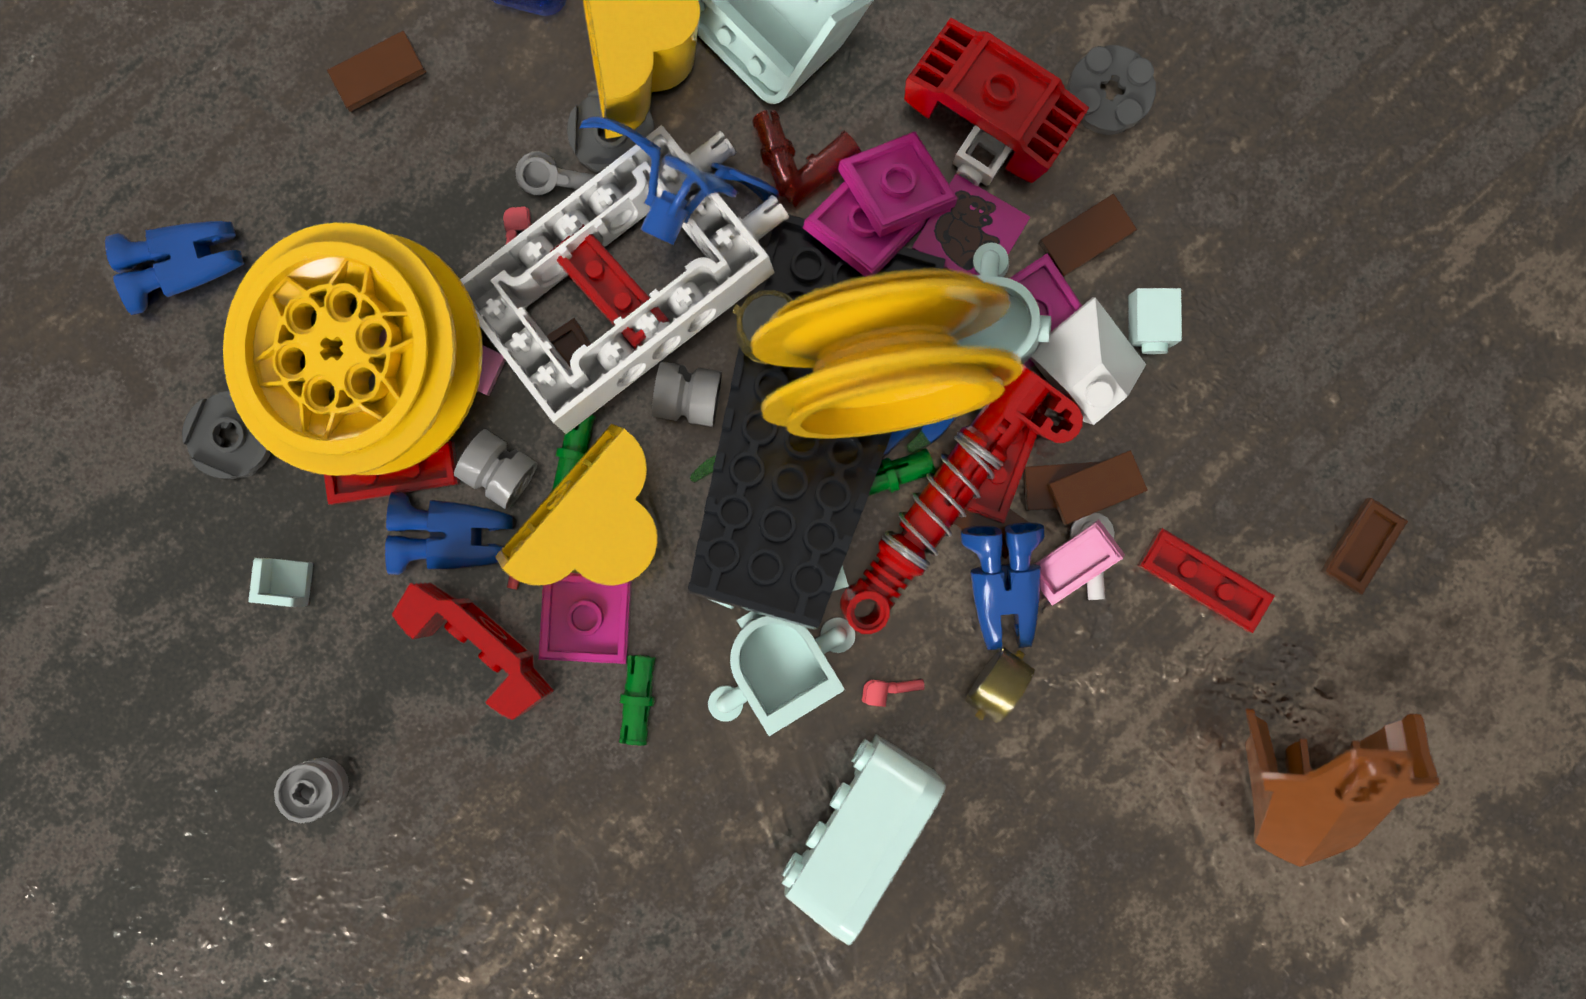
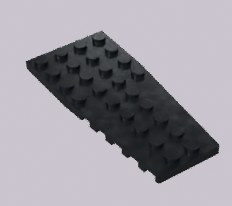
(778, 500)

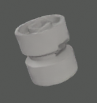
(686, 394)
(491, 466)
(311, 789)

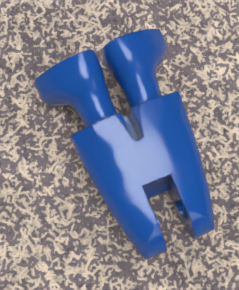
(181, 260)
(453, 531)
(1005, 587)

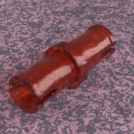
(777, 153)
(823, 165)

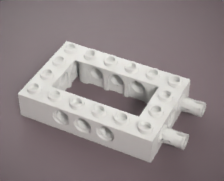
(608, 208)

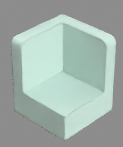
(280, 582)

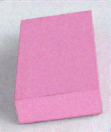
(1077, 561)

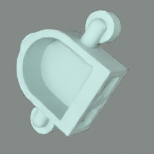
(1022, 325)
(780, 670)

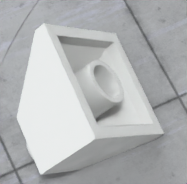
(1090, 361)

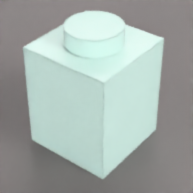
(1155, 319)

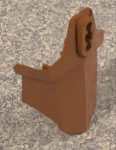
(1335, 807)

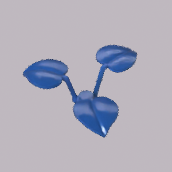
(670, 210)

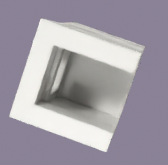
(973, 169)

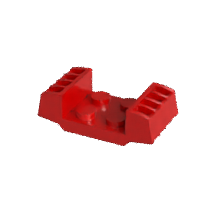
(998, 94)
(428, 607)

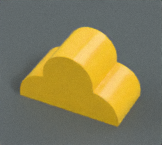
(639, 51)
(589, 521)

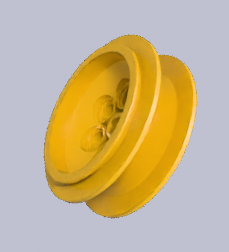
(886, 354)
(421, 373)

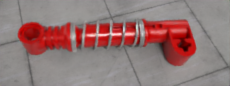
(952, 487)

